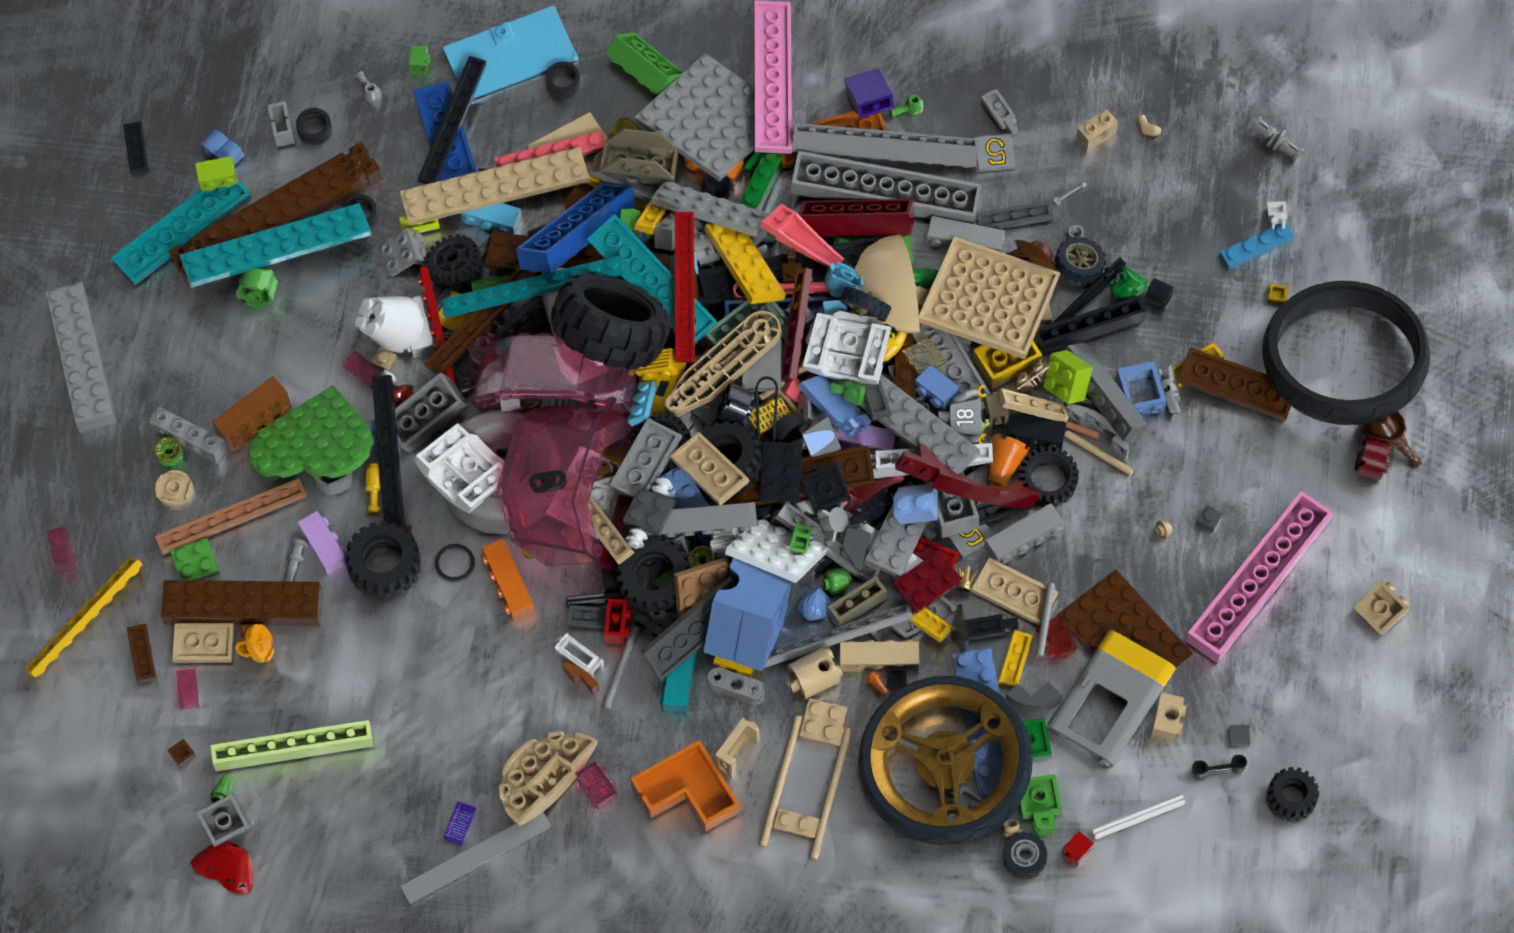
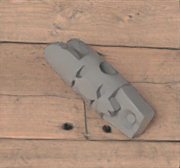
(1170, 390)

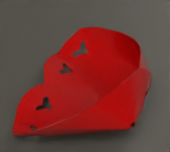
(226, 862)

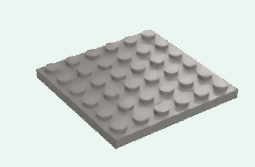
(705, 116)

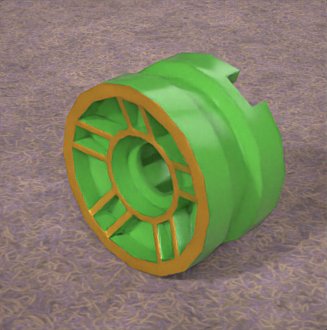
(171, 445)
(699, 553)

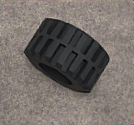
(1295, 779)

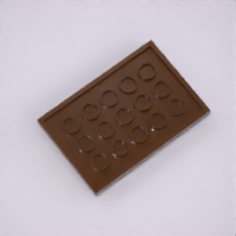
(1119, 607)

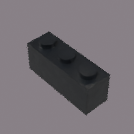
(1036, 431)

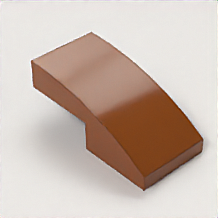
(577, 674)

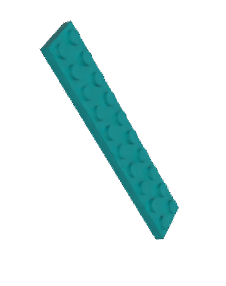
(275, 245)

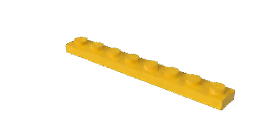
(83, 616)

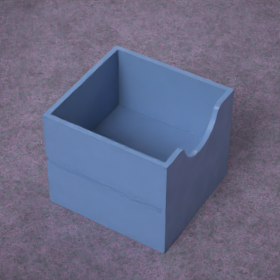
(748, 617)

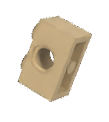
(1097, 130)
(1169, 705)

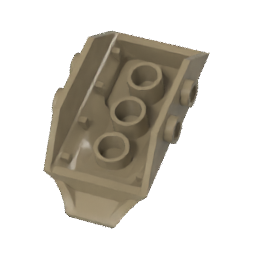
(638, 155)

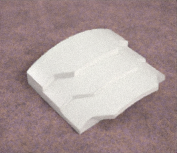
(847, 347)
(461, 468)

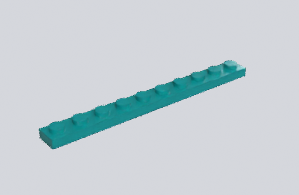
(527, 287)

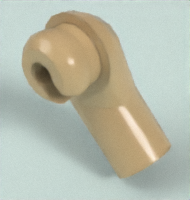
(1147, 128)

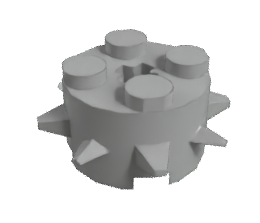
(705, 251)

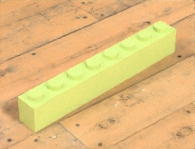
(292, 745)

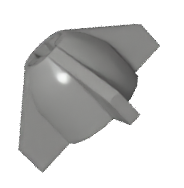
(833, 521)

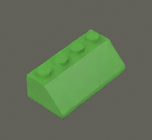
(643, 62)

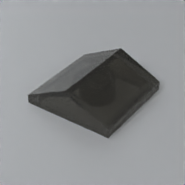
(959, 631)

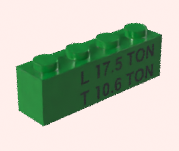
(762, 181)

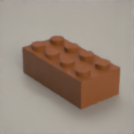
(252, 413)

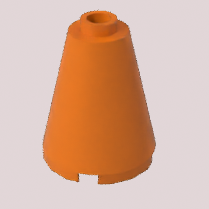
(1006, 458)

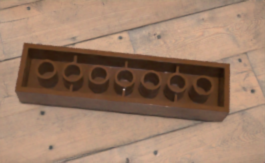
(242, 602)

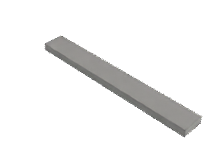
(839, 634)
(473, 858)

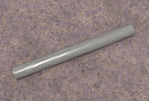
(1045, 620)

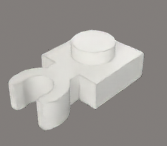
(1277, 213)

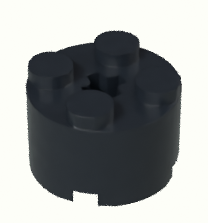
(735, 404)

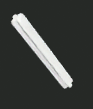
(1138, 816)

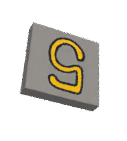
(995, 153)
(970, 541)

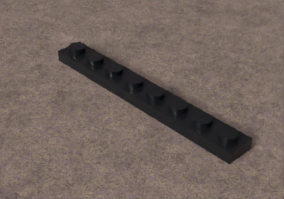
(452, 120)
(388, 450)

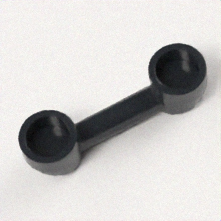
(1201, 770)

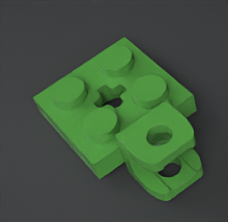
(1042, 811)

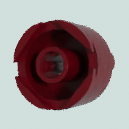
(1372, 458)

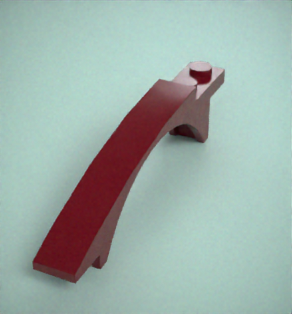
(928, 468)

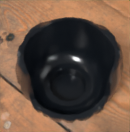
(717, 188)

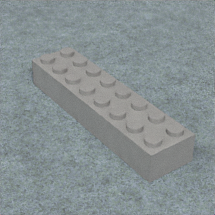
(81, 357)

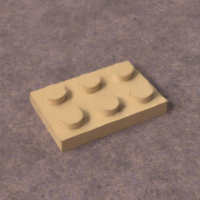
(203, 643)

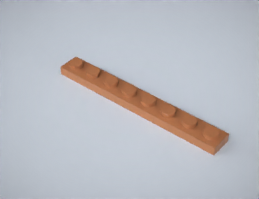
(231, 516)

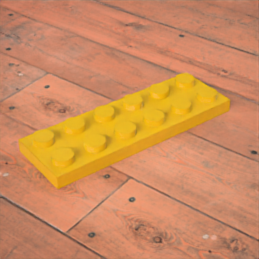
(745, 264)

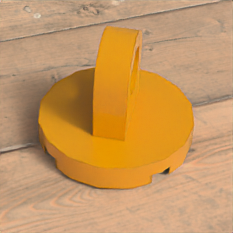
(258, 644)

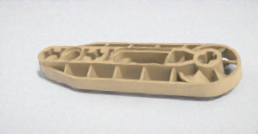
(729, 360)

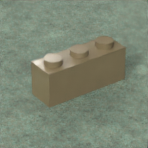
(857, 602)

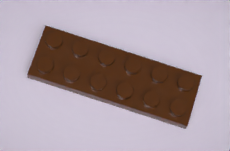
(1232, 383)

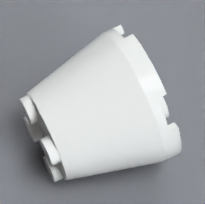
(391, 321)

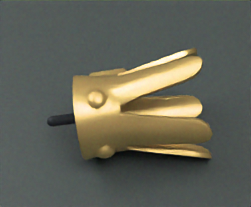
(965, 586)

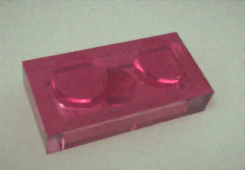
(361, 368)
(187, 688)

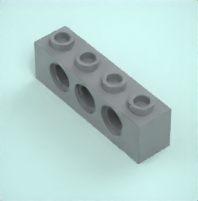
(188, 435)

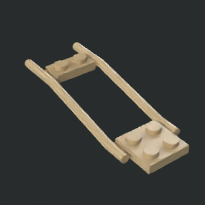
(822, 724)

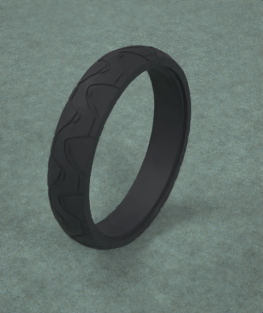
(1354, 295)

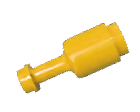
(373, 485)

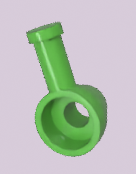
(910, 107)

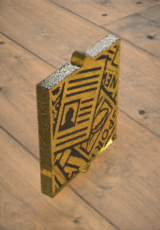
(923, 355)

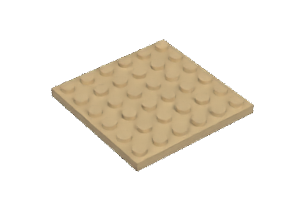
(989, 297)

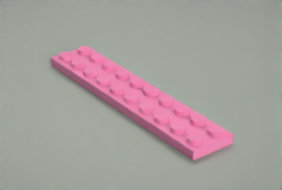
(772, 77)

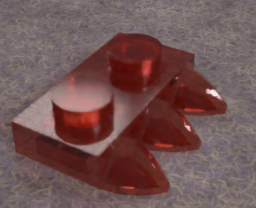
(1059, 637)

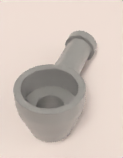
(369, 96)

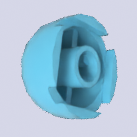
(841, 276)

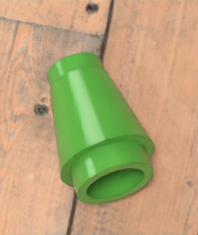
(222, 788)

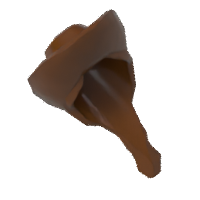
(1036, 252)
(1391, 431)

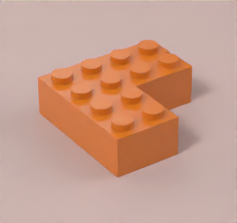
(687, 776)

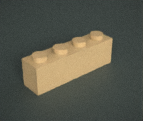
(878, 655)

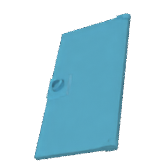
(514, 50)

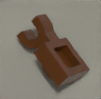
(789, 270)

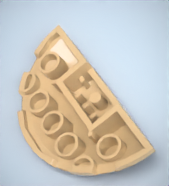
(890, 277)
(542, 773)

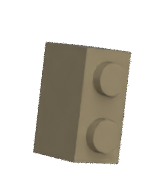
(995, 413)

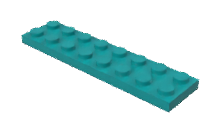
(176, 228)
(645, 270)

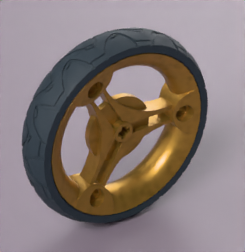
(946, 775)

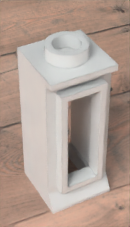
(595, 661)

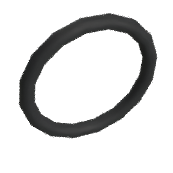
(449, 547)

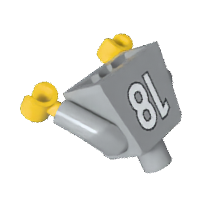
(965, 415)

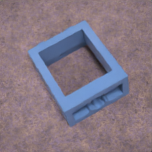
(1138, 372)

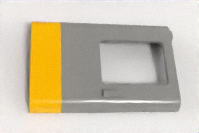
(1125, 671)

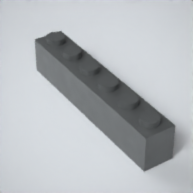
(1109, 397)

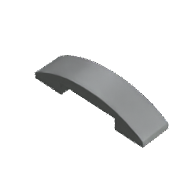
(1080, 413)

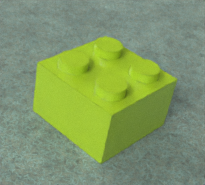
(1067, 377)

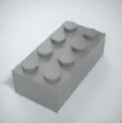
(428, 412)

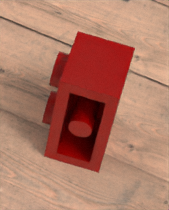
(616, 621)

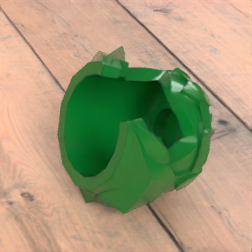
(1128, 286)

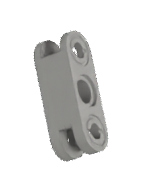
(727, 678)

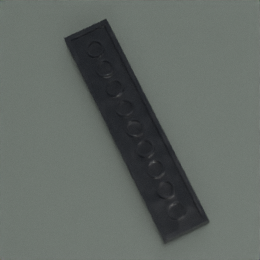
(718, 282)

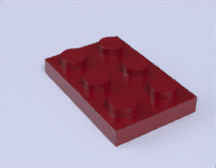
(927, 582)

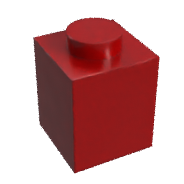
(1077, 848)

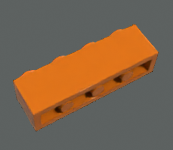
(508, 579)

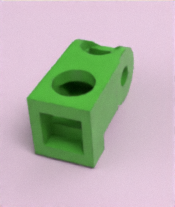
(800, 538)

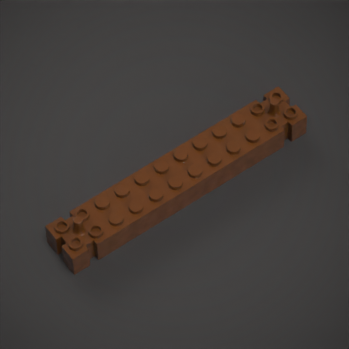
(299, 199)

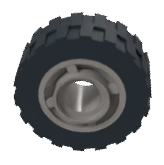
(1025, 843)

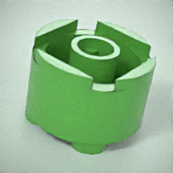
(257, 287)

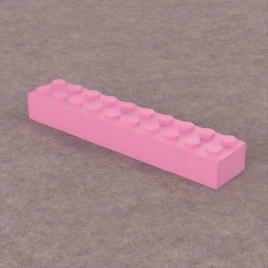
(1259, 577)

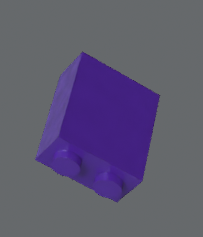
(869, 93)

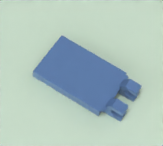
(839, 411)

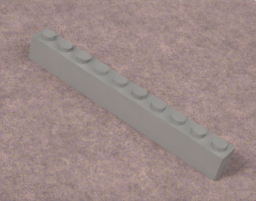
(885, 145)

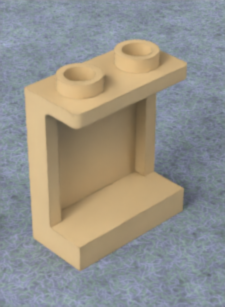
(724, 756)

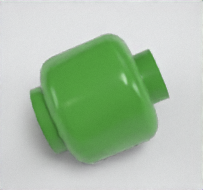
(836, 581)

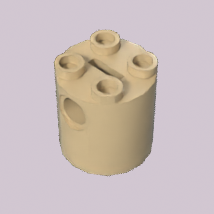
(807, 676)

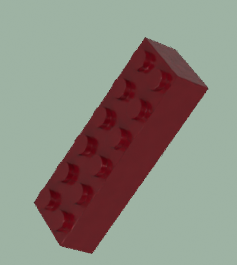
(859, 217)

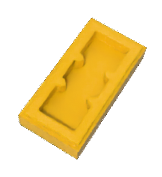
(931, 624)

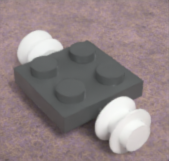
(649, 512)

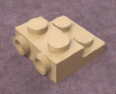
(1382, 607)

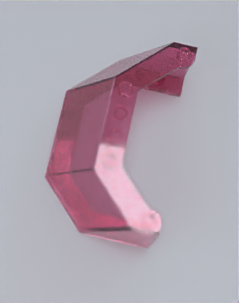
(548, 370)
(558, 523)

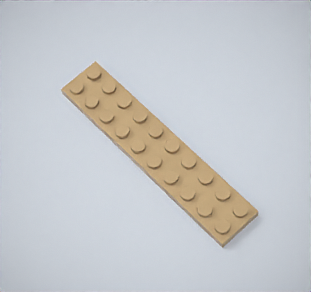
(494, 186)

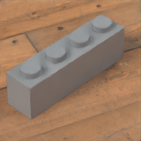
(943, 231)
(1024, 534)

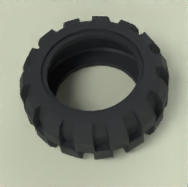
(610, 321)

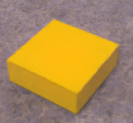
(1277, 294)

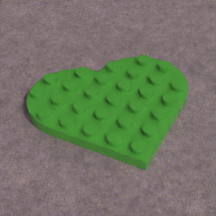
(316, 437)

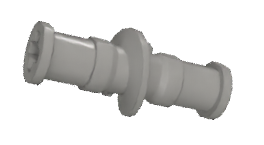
(1277, 138)

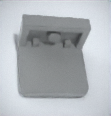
(403, 251)

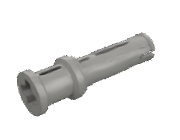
(295, 559)

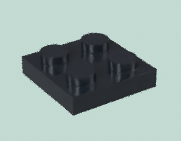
(826, 487)

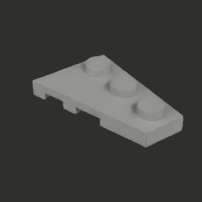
(941, 608)

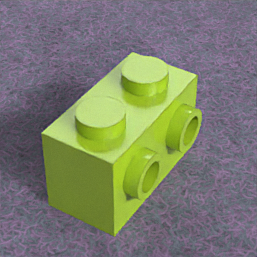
(216, 173)

